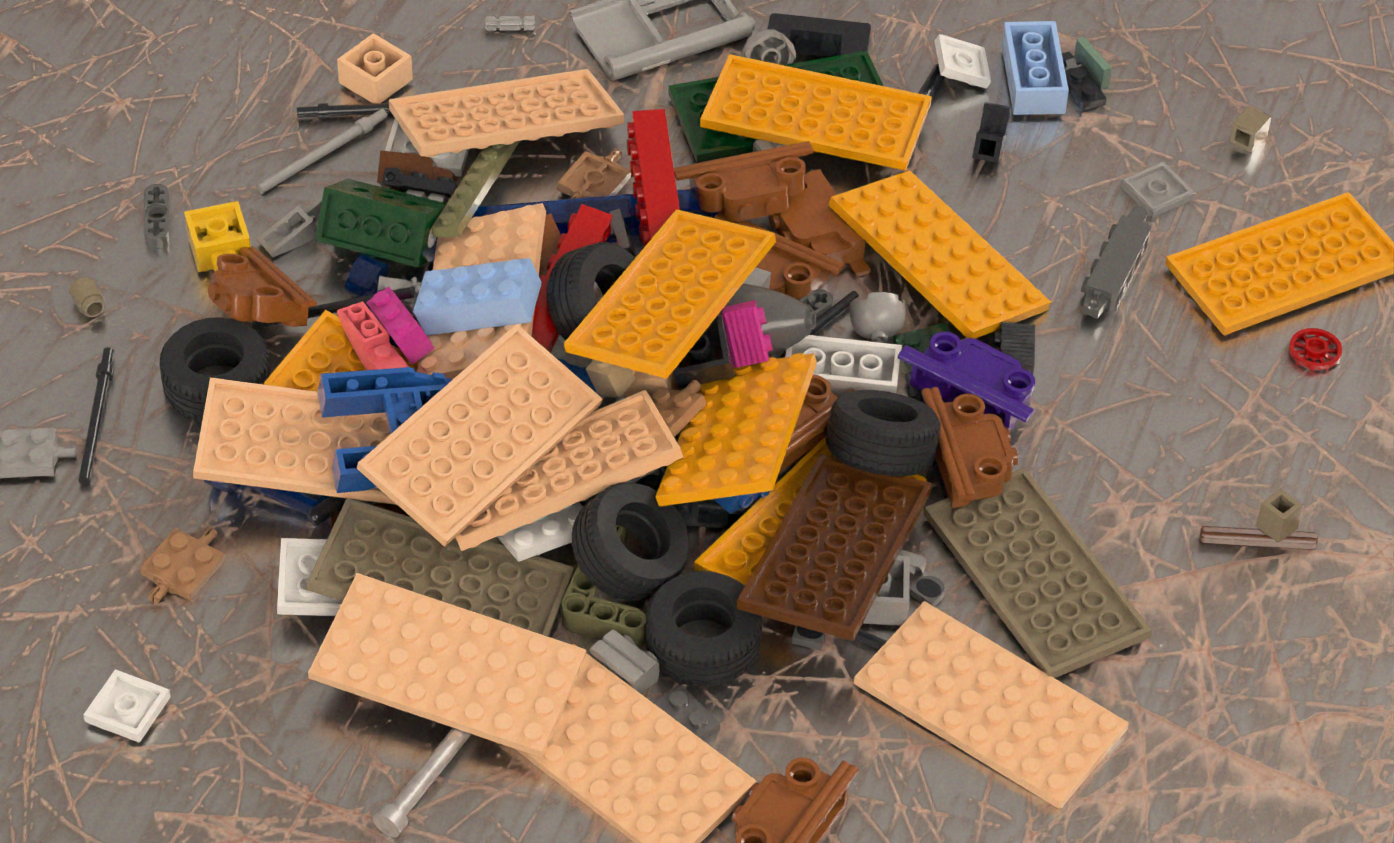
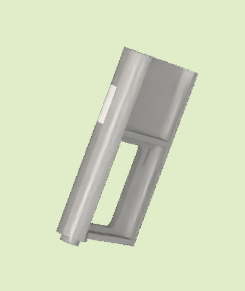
(629, 43)

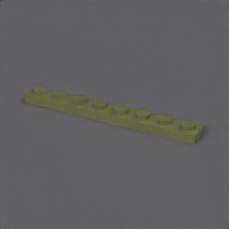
(472, 190)

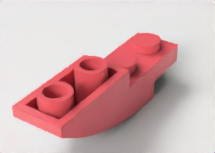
(369, 338)

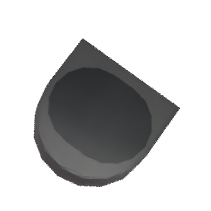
(927, 589)
(808, 638)

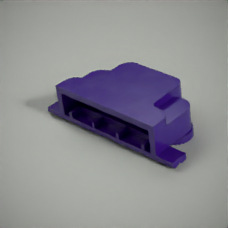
(974, 369)

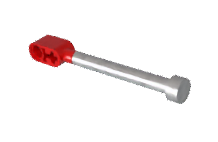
(392, 817)

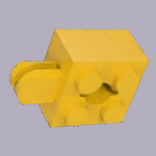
(215, 232)

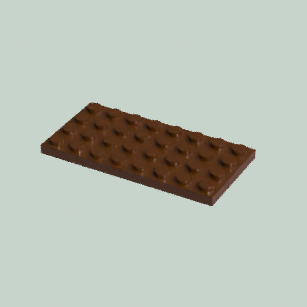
(834, 548)

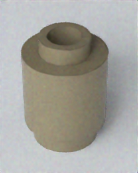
(87, 296)

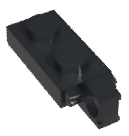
(1081, 84)
(417, 181)

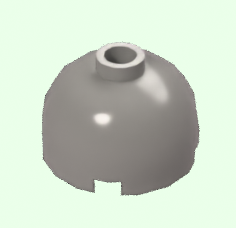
(770, 47)
(878, 316)

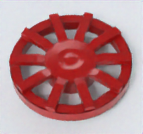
(1315, 349)

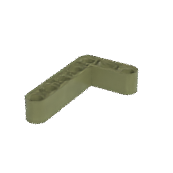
(594, 617)

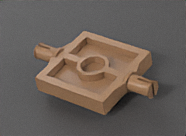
(594, 176)
(679, 406)
(182, 564)

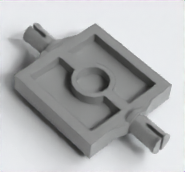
(31, 452)

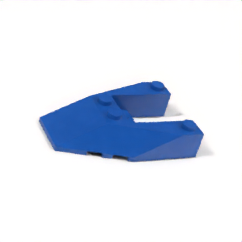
(388, 391)

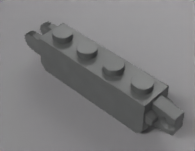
(1116, 264)

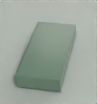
(1093, 61)

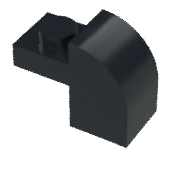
(992, 133)

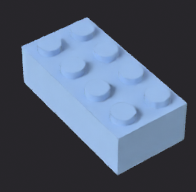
(1034, 68)
(477, 296)

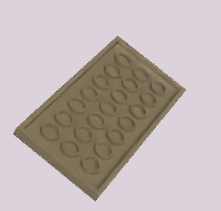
(409, 557)
(1039, 576)

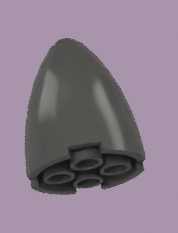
(785, 316)

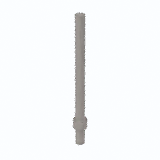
(361, 127)

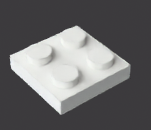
(962, 61)
(127, 705)

